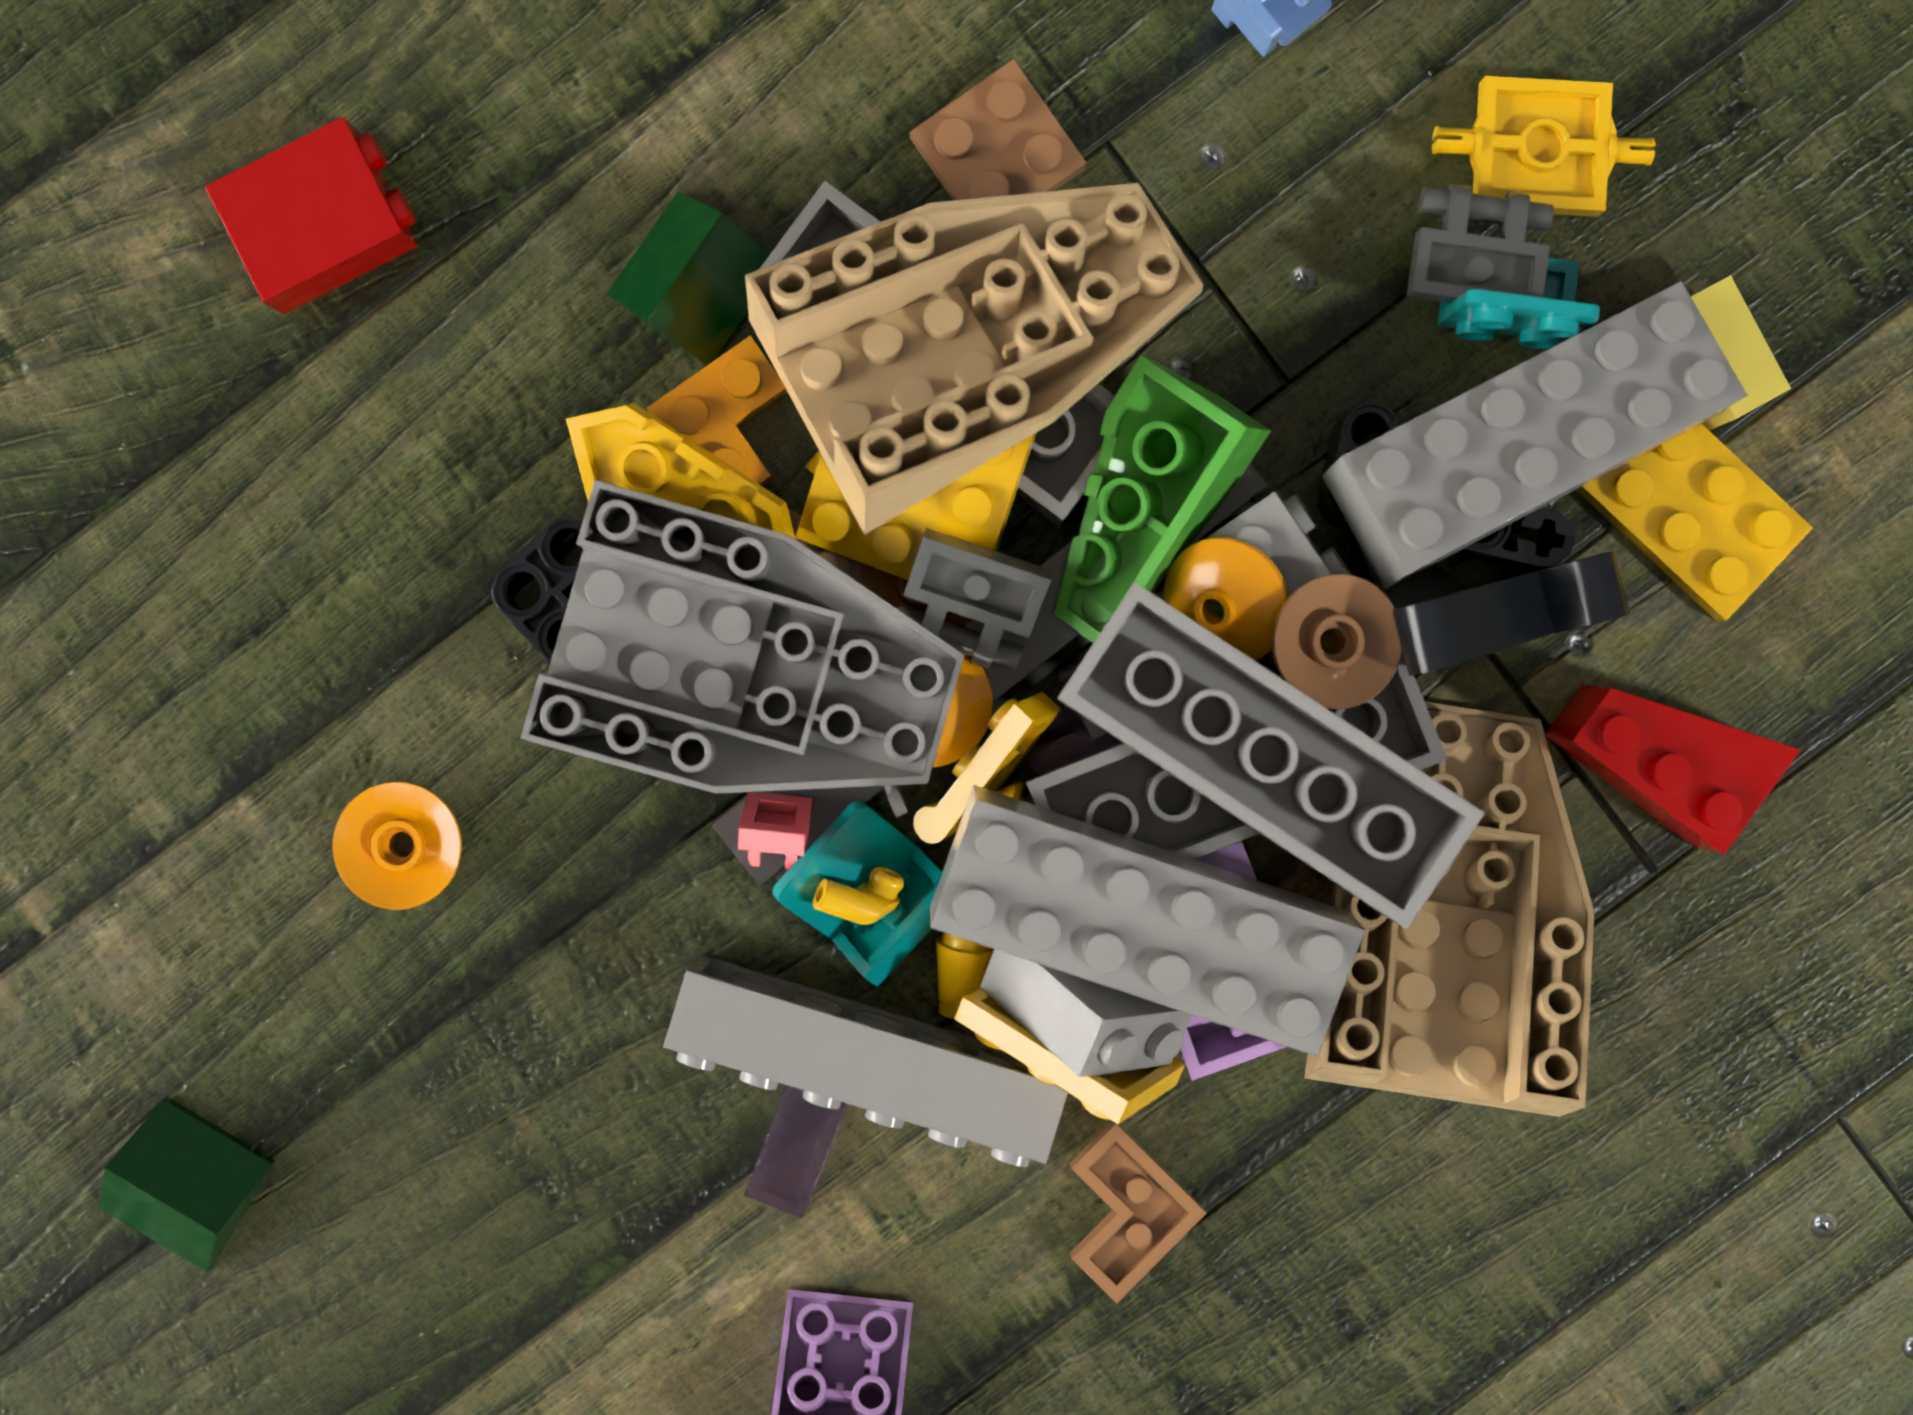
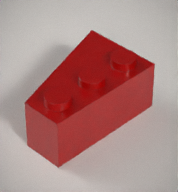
(1673, 764)

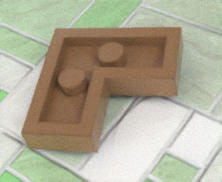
(1146, 1215)

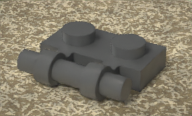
(1454, 261)
(980, 586)

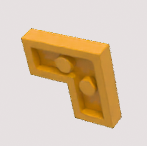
(721, 399)

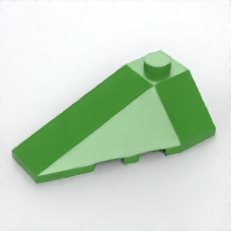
(1158, 480)

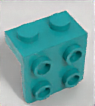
(1535, 320)
(847, 855)

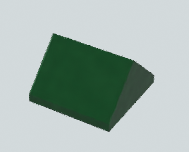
(691, 278)
(183, 1183)

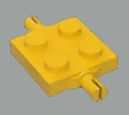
(1544, 142)

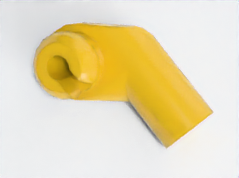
(861, 904)

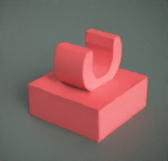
(775, 826)

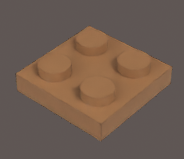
(998, 141)

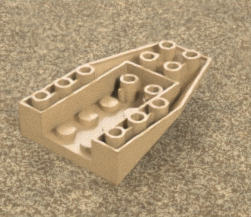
(962, 330)
(1497, 966)

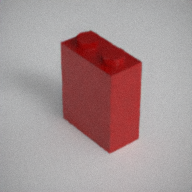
(313, 215)

